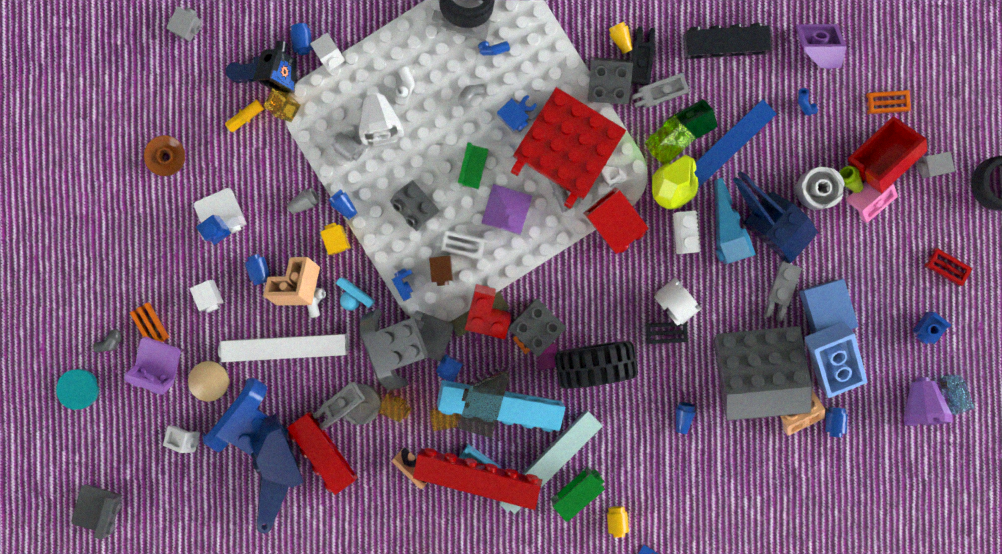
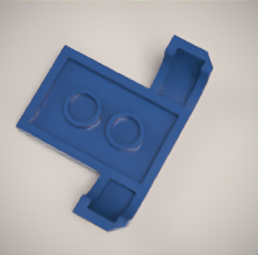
(240, 421)

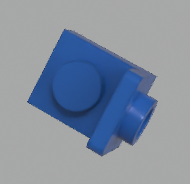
(403, 287)

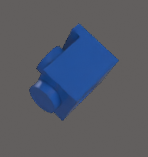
(213, 229)
(923, 328)
(449, 368)

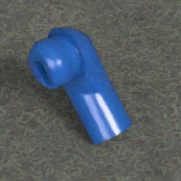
(496, 49)
(803, 97)

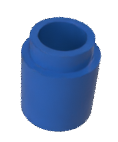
(301, 38)
(257, 269)
(836, 422)

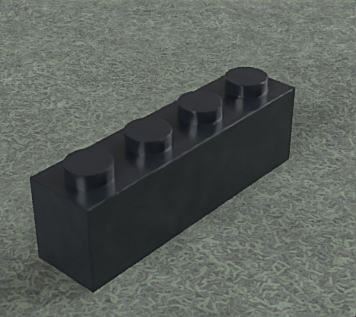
(727, 42)

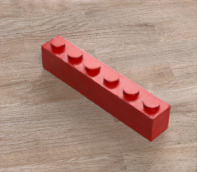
(477, 478)

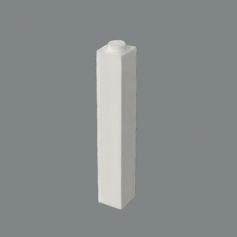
(283, 347)

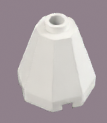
(379, 121)

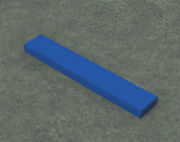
(733, 141)

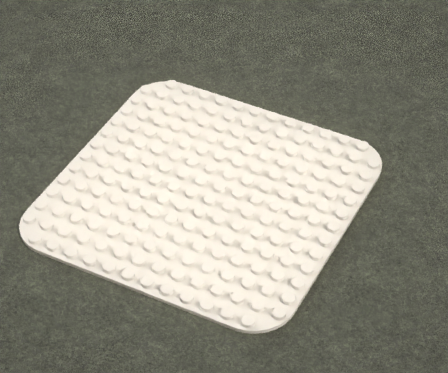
(436, 143)

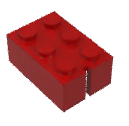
(888, 154)

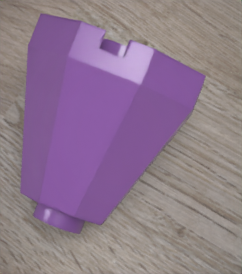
(926, 404)

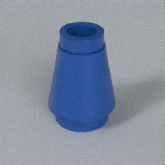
(343, 204)
(684, 416)

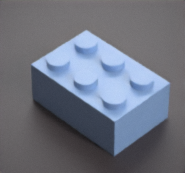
(836, 359)

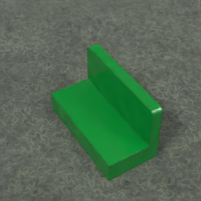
(473, 166)

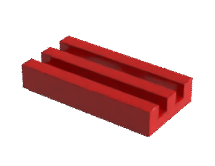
(933, 258)

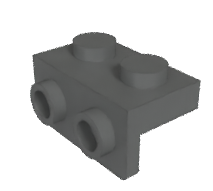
(414, 205)

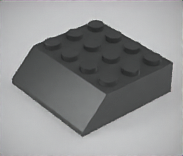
(763, 373)

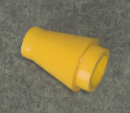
(621, 37)

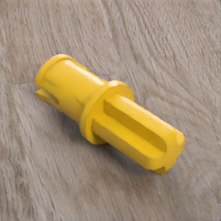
(244, 116)

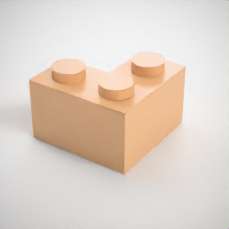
(296, 286)

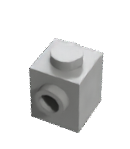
(184, 23)

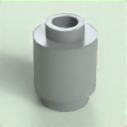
(347, 147)

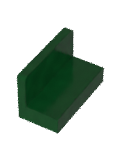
(698, 118)

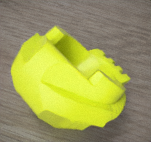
(675, 183)

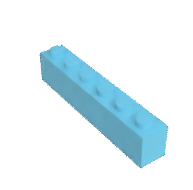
(515, 407)

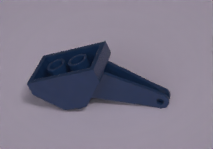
(776, 220)
(278, 470)

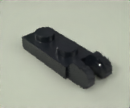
(643, 57)

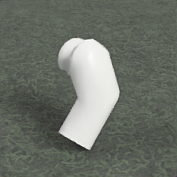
(407, 84)
(313, 309)

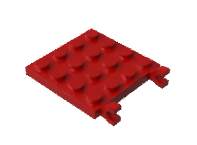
(568, 144)

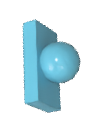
(353, 296)

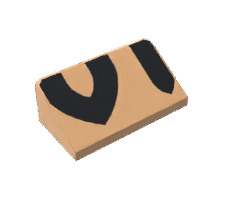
(406, 463)

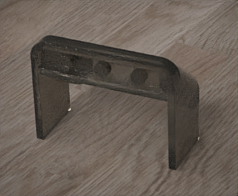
(484, 402)

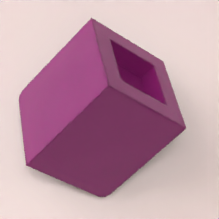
(546, 359)

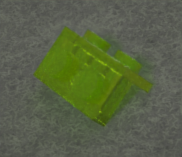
(669, 140)

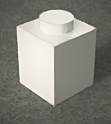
(327, 52)
(206, 296)

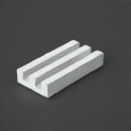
(458, 235)

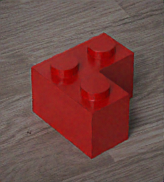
(483, 317)

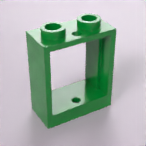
(578, 493)

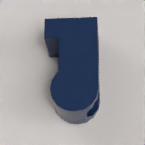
(242, 73)

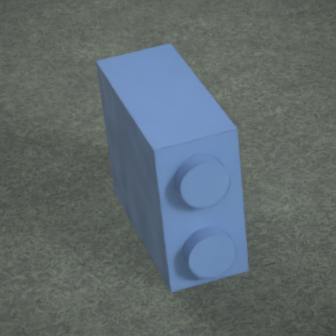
(828, 305)

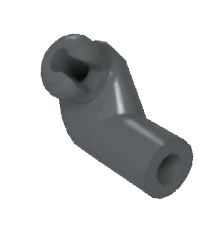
(110, 343)

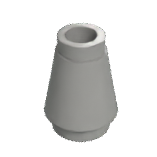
(303, 201)

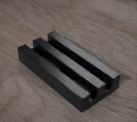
(649, 333)

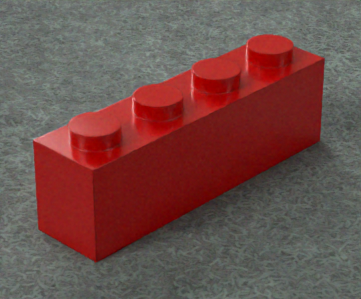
(322, 453)

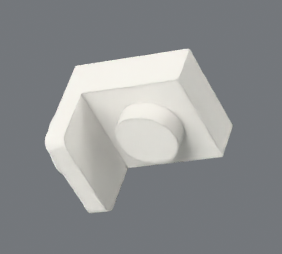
(181, 440)

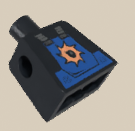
(277, 68)

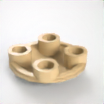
(208, 381)

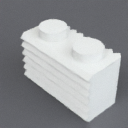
(686, 232)

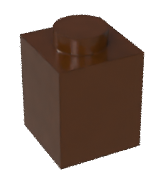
(441, 270)

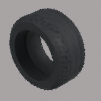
(466, 17)
(980, 183)

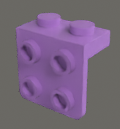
(154, 366)

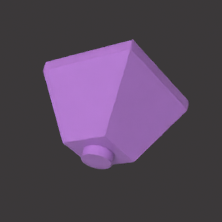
(822, 44)
(506, 209)

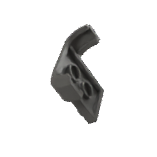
(391, 348)

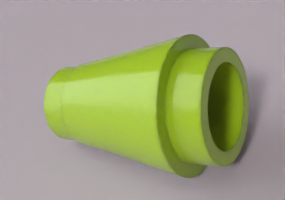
(852, 179)

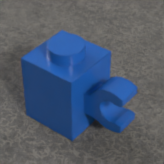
(514, 114)

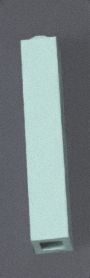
(561, 450)

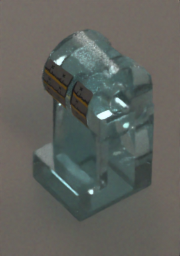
(957, 393)

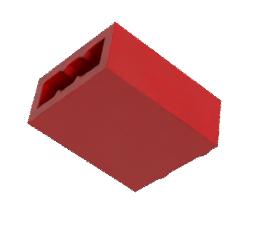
(616, 221)

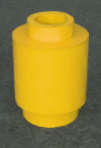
(617, 521)

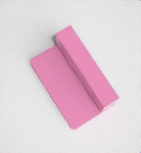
(870, 201)

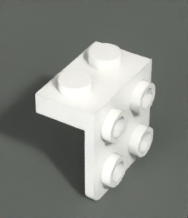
(223, 205)

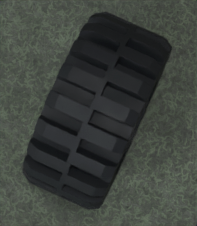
(596, 365)

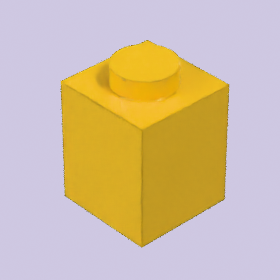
(335, 239)

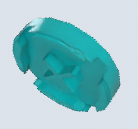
(77, 389)

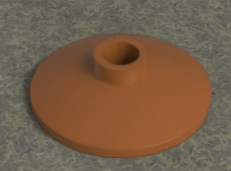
(155, 153)

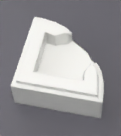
(612, 175)

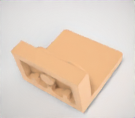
(796, 422)

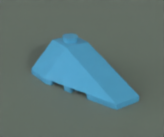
(731, 240)

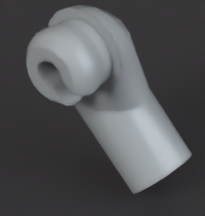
(468, 92)

